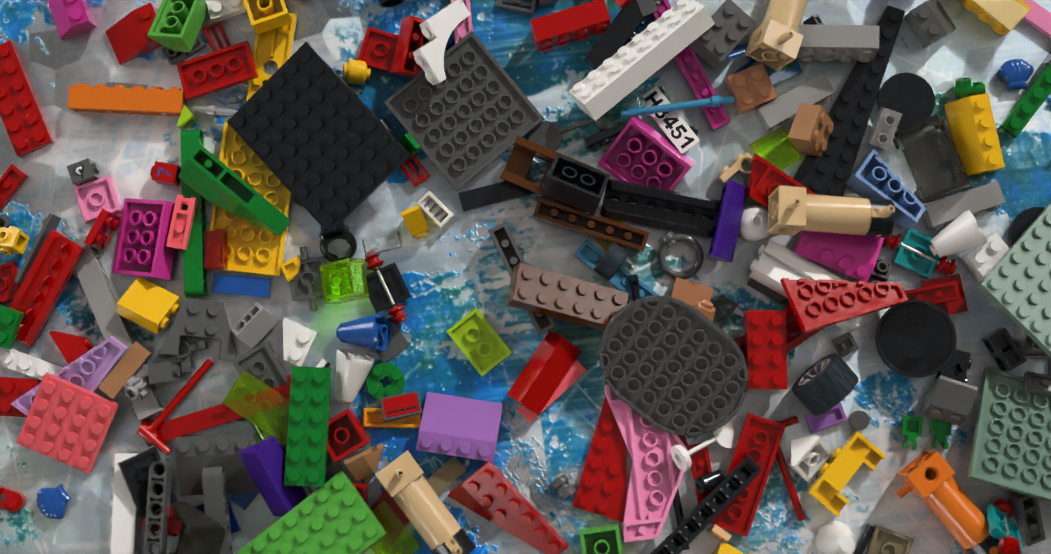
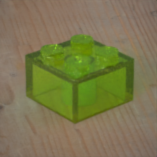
(344, 281)

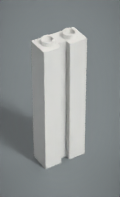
(779, 262)

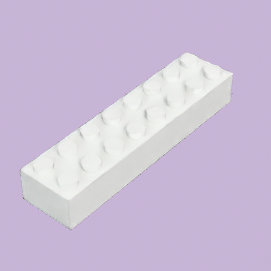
(641, 57)

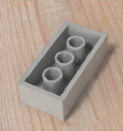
(838, 42)

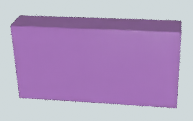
(828, 419)

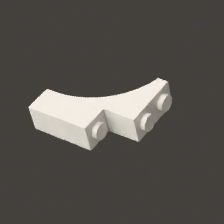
(438, 30)

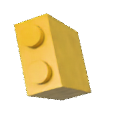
(148, 305)

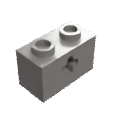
(884, 128)

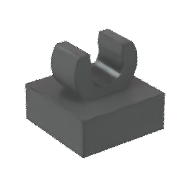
(845, 344)

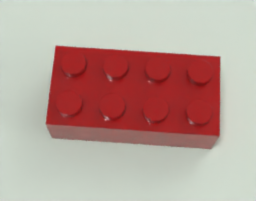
(570, 25)
(765, 349)

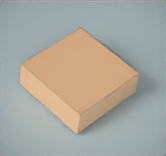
(719, 533)

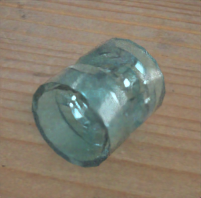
(634, 99)

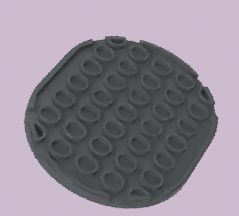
(673, 366)

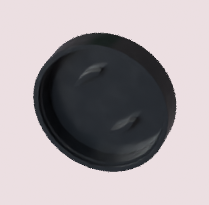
(916, 338)

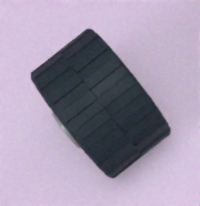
(825, 384)

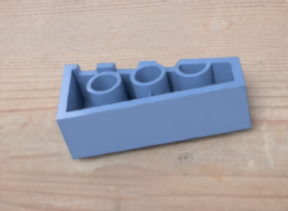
(875, 180)

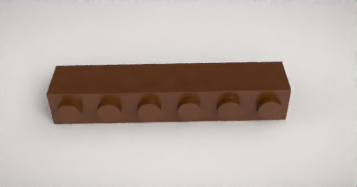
(590, 225)

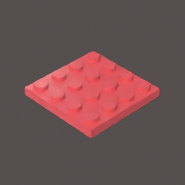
(67, 423)

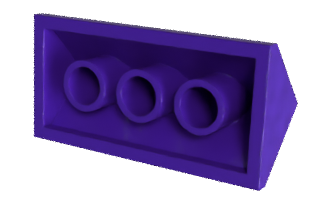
(728, 222)
(267, 468)

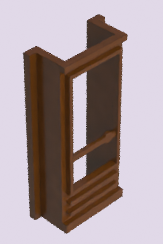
(521, 160)

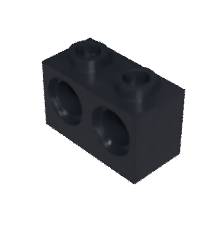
(1003, 349)

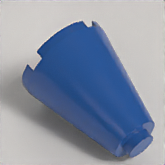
(367, 332)

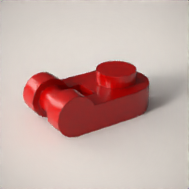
(13, 500)

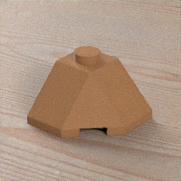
(365, 463)

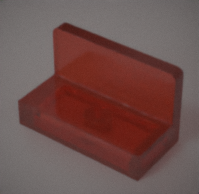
(216, 249)

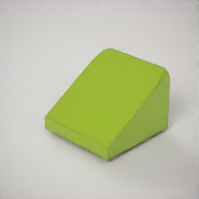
(186, 119)

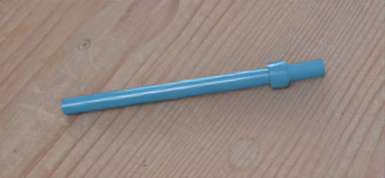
(713, 101)

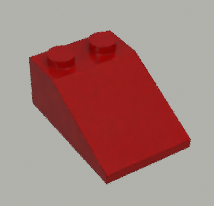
(130, 34)

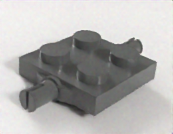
(308, 281)

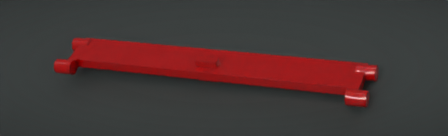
(204, 418)

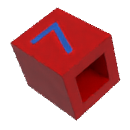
(165, 173)

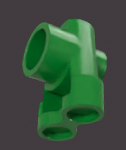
(964, 87)

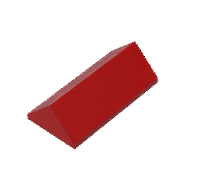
(544, 372)

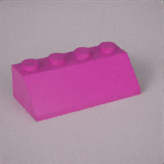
(71, 17)

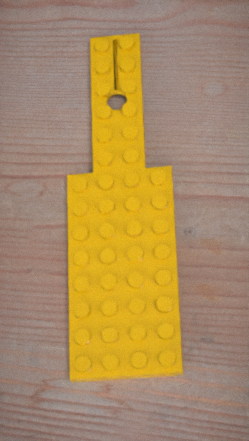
(250, 246)

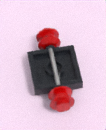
(386, 288)

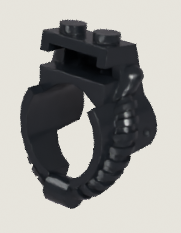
(336, 231)

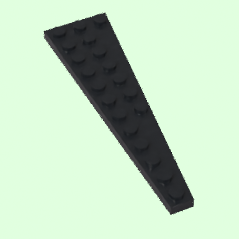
(851, 115)

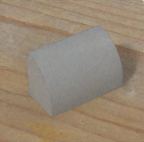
(254, 325)

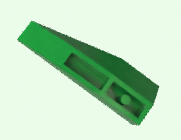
(229, 191)

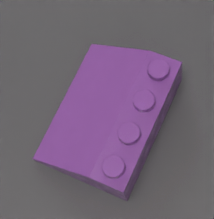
(459, 427)

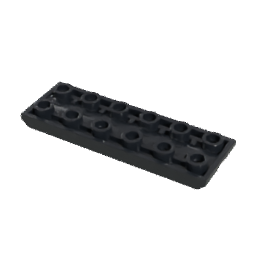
(660, 208)

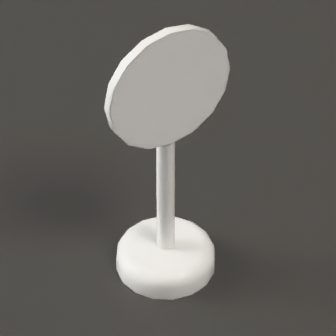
(726, 436)

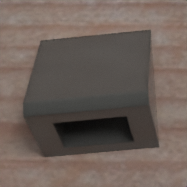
(813, 20)

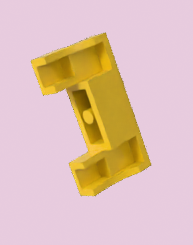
(841, 468)

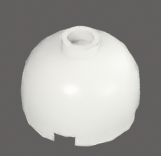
(754, 223)

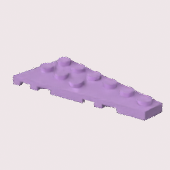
(85, 371)

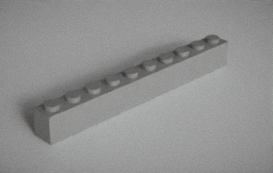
(103, 304)

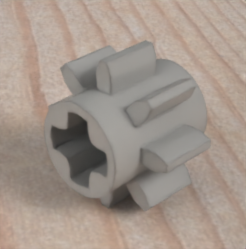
(136, 388)

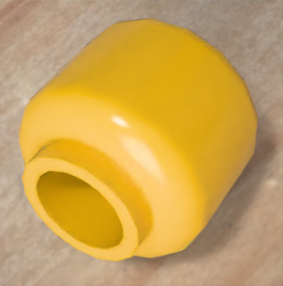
(356, 72)

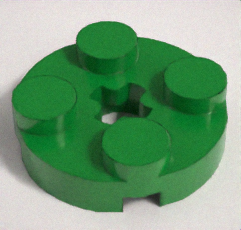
(379, 372)

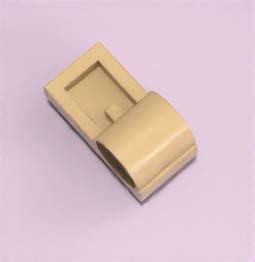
(726, 173)

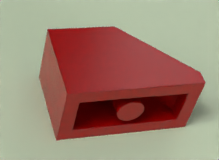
(71, 345)

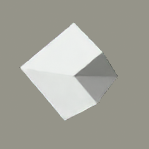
(808, 456)

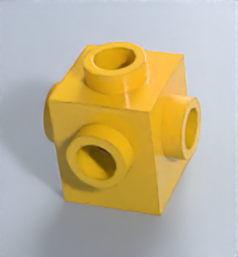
(13, 241)

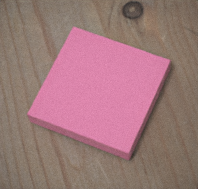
(97, 196)

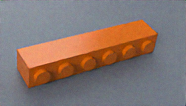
(126, 100)

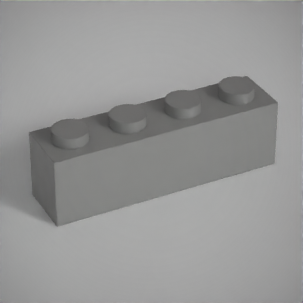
(786, 106)
(975, 200)

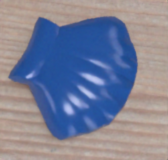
(1015, 73)
(53, 502)

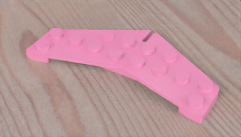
(653, 472)

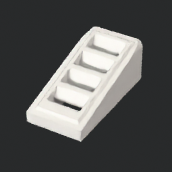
(446, 219)

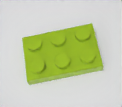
(479, 342)

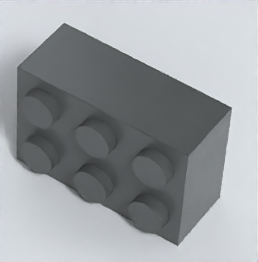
(720, 39)

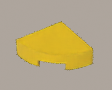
(291, 268)

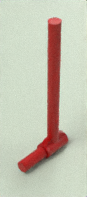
(149, 432)
(786, 474)

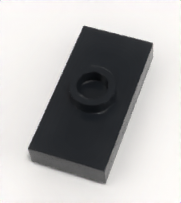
(602, 137)

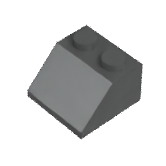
(929, 22)
(949, 400)

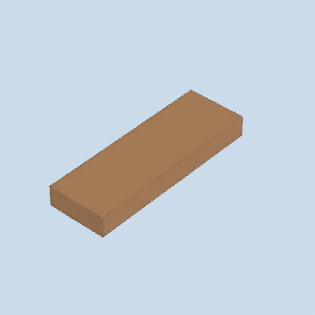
(124, 370)

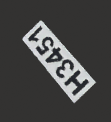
(671, 122)

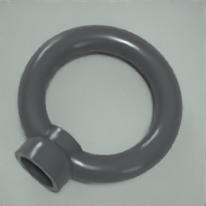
(668, 240)

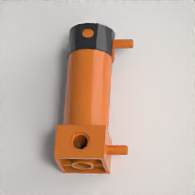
(948, 502)

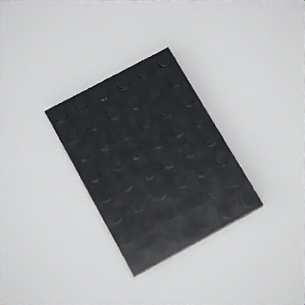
(318, 137)

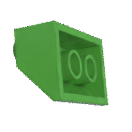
(178, 23)

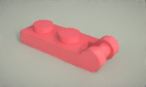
(181, 222)

